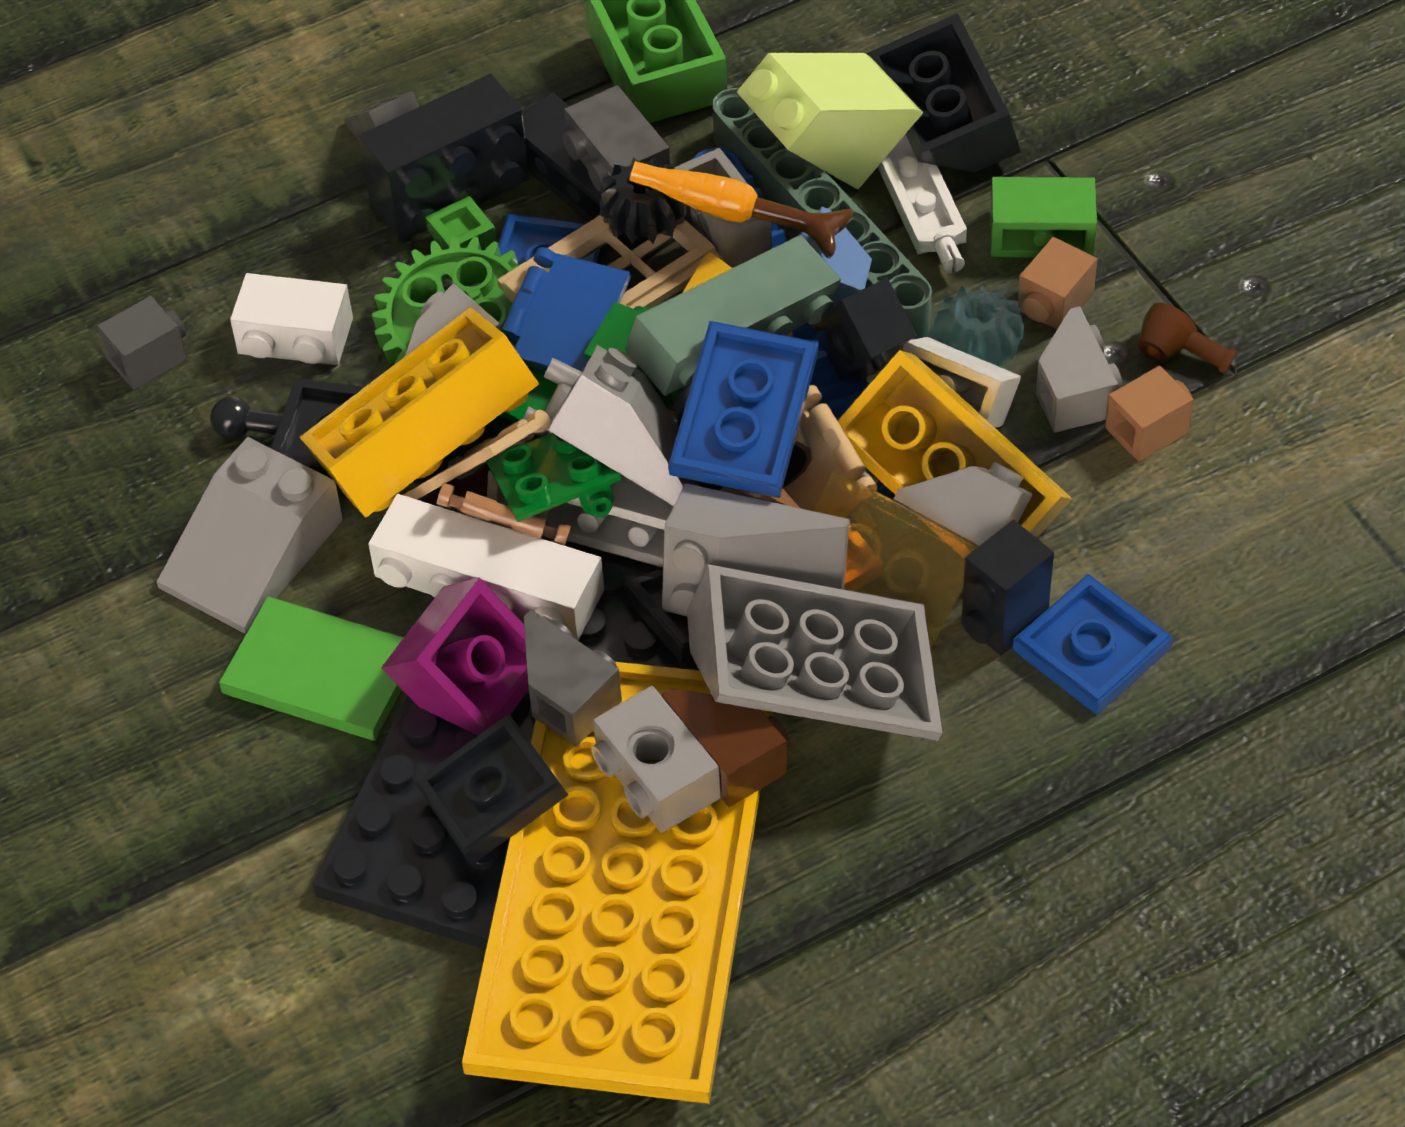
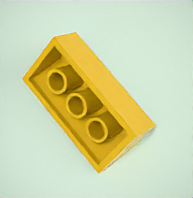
(420, 411)
(919, 428)

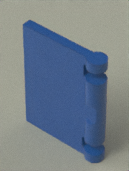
(561, 308)

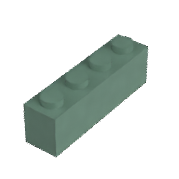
(763, 294)

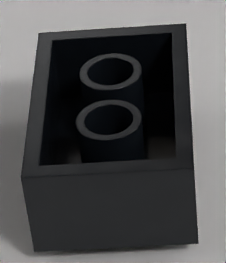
(443, 153)

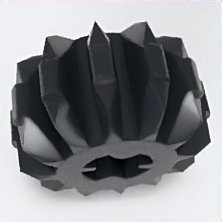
(638, 208)

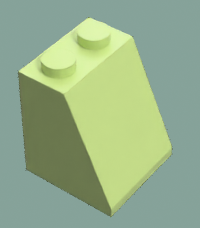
(831, 109)

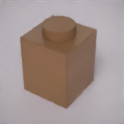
(1055, 282)
(1149, 413)

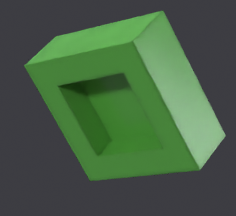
(462, 221)

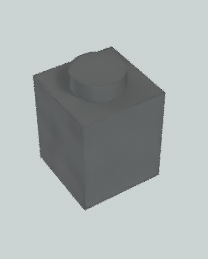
(143, 341)

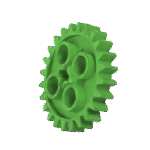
(467, 266)

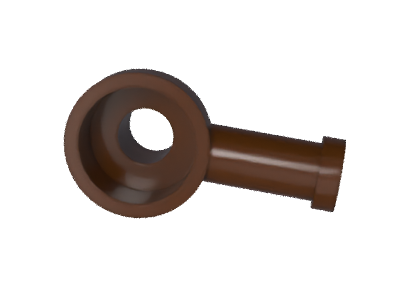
(1170, 330)

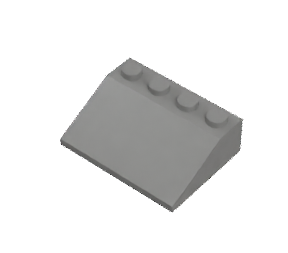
(814, 652)

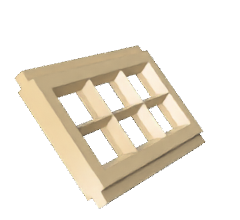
(649, 292)

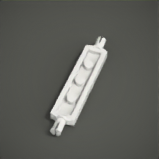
(924, 205)

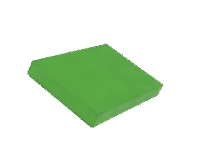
(315, 668)

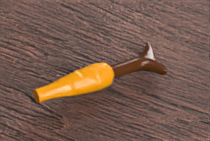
(739, 202)

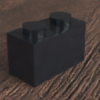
(1005, 586)

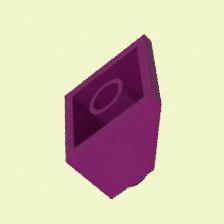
(463, 658)

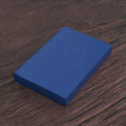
(744, 409)

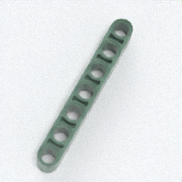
(801, 185)

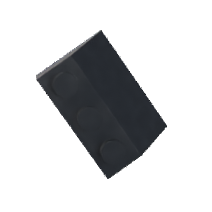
(962, 111)

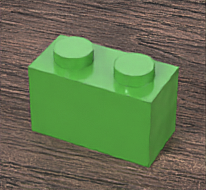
(1035, 209)

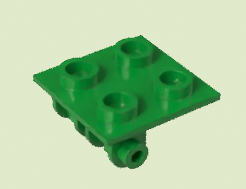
(550, 474)

